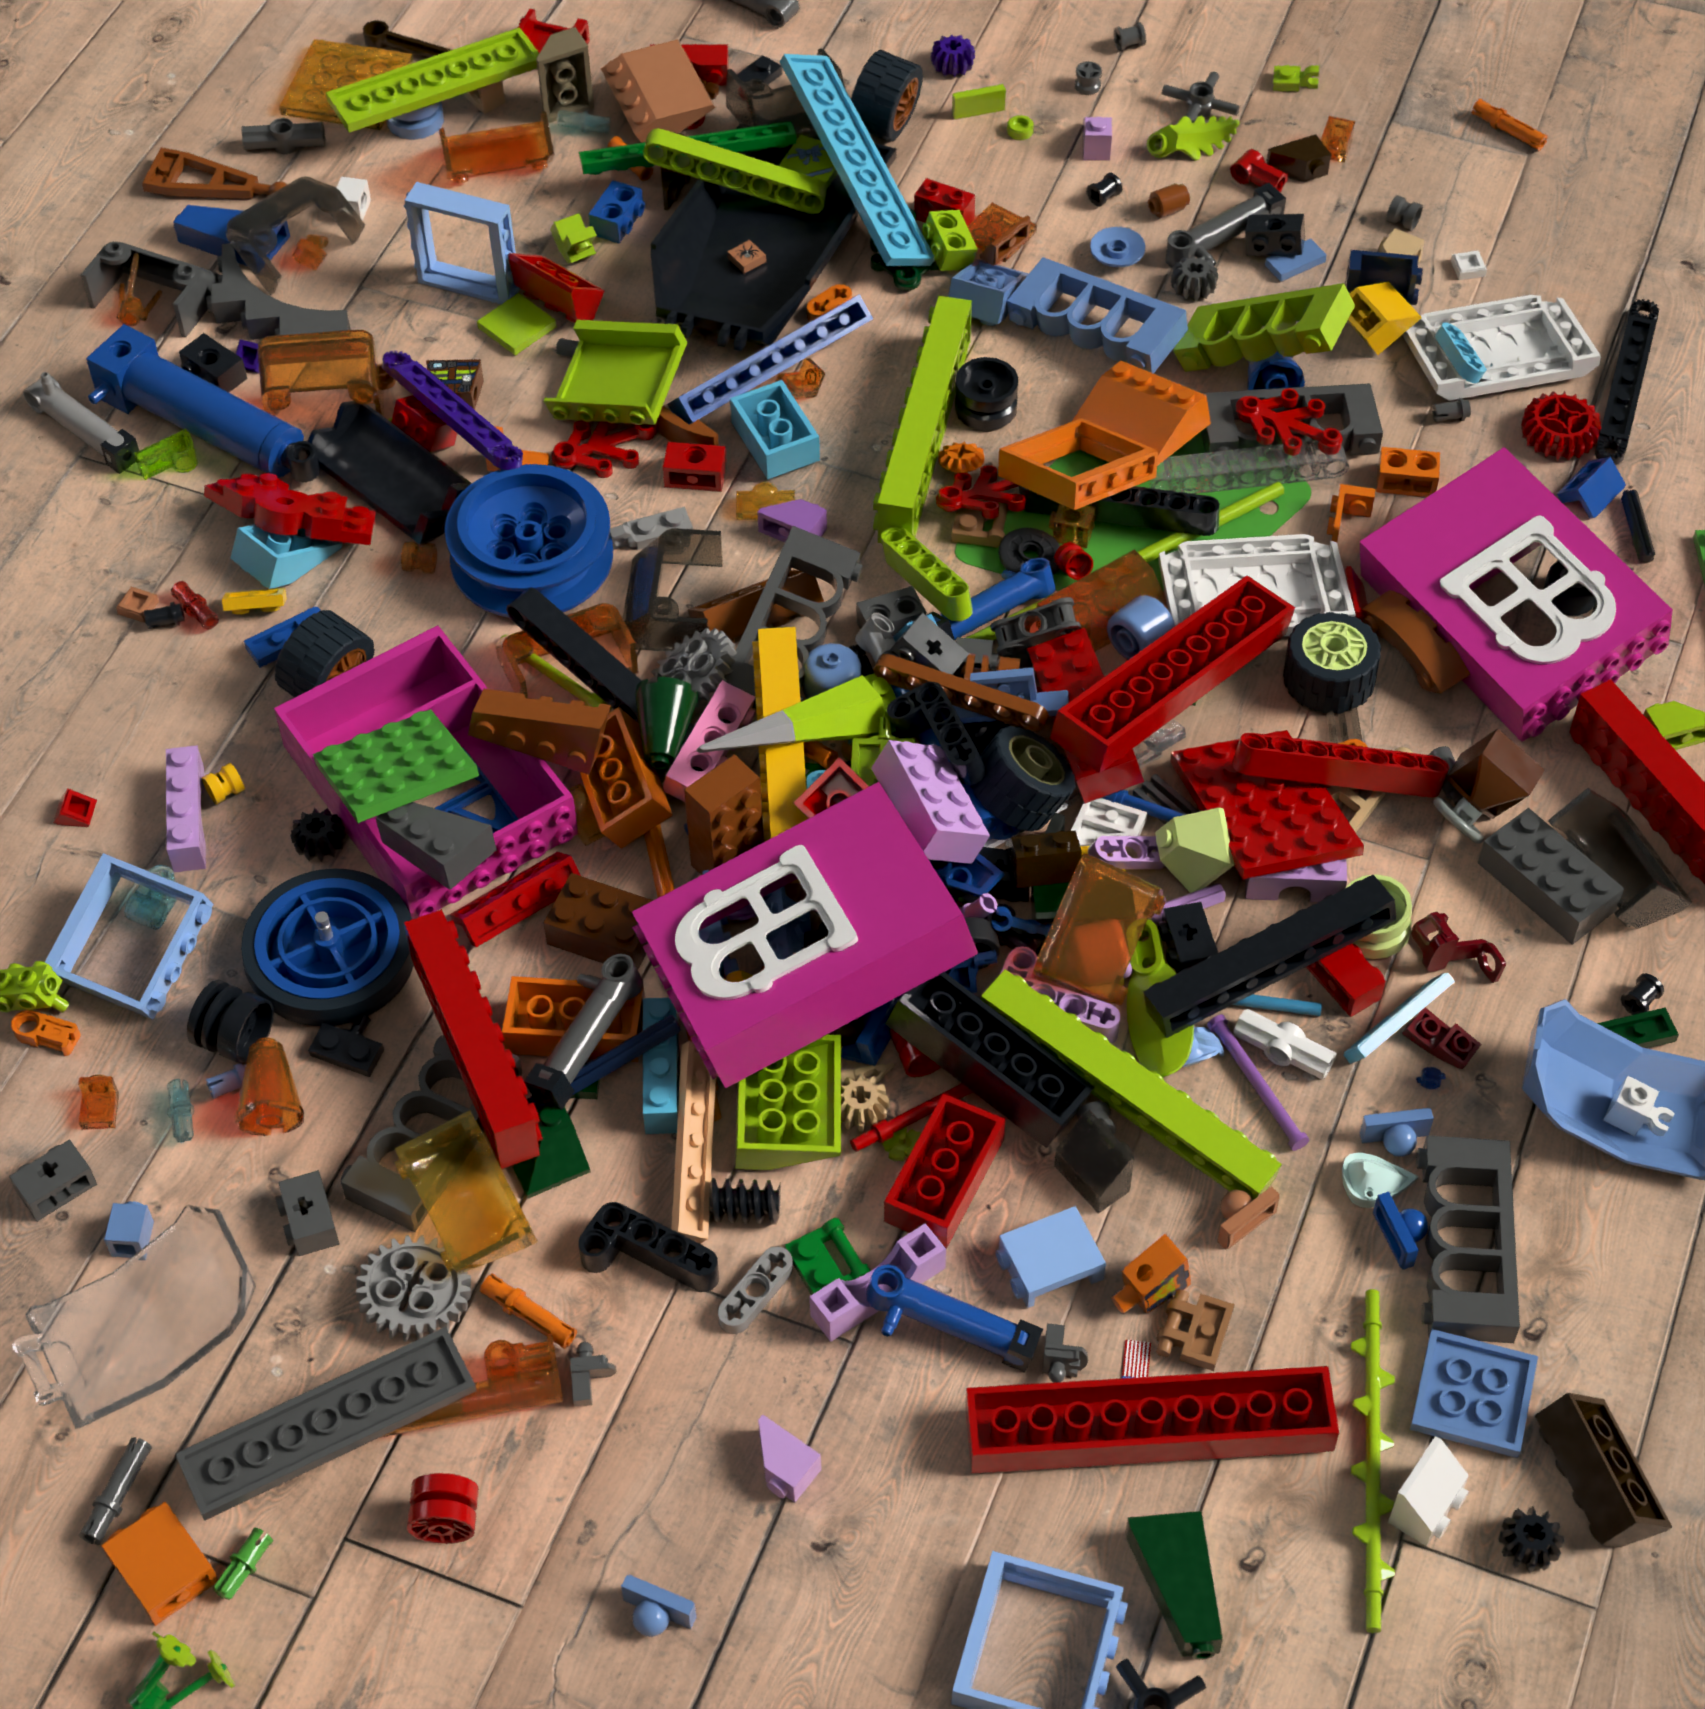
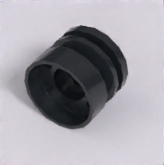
(229, 1020)

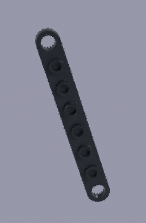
(1627, 381)

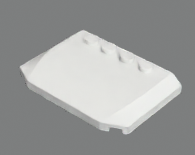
(1516, 340)
(1288, 565)

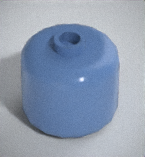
(1138, 625)
(829, 667)

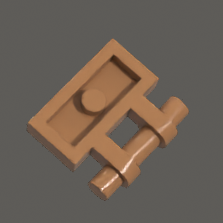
(1206, 1332)

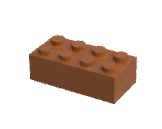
(723, 814)

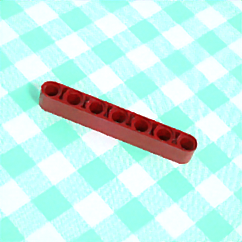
(1340, 765)

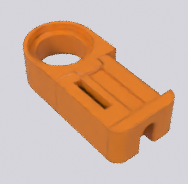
(49, 1031)

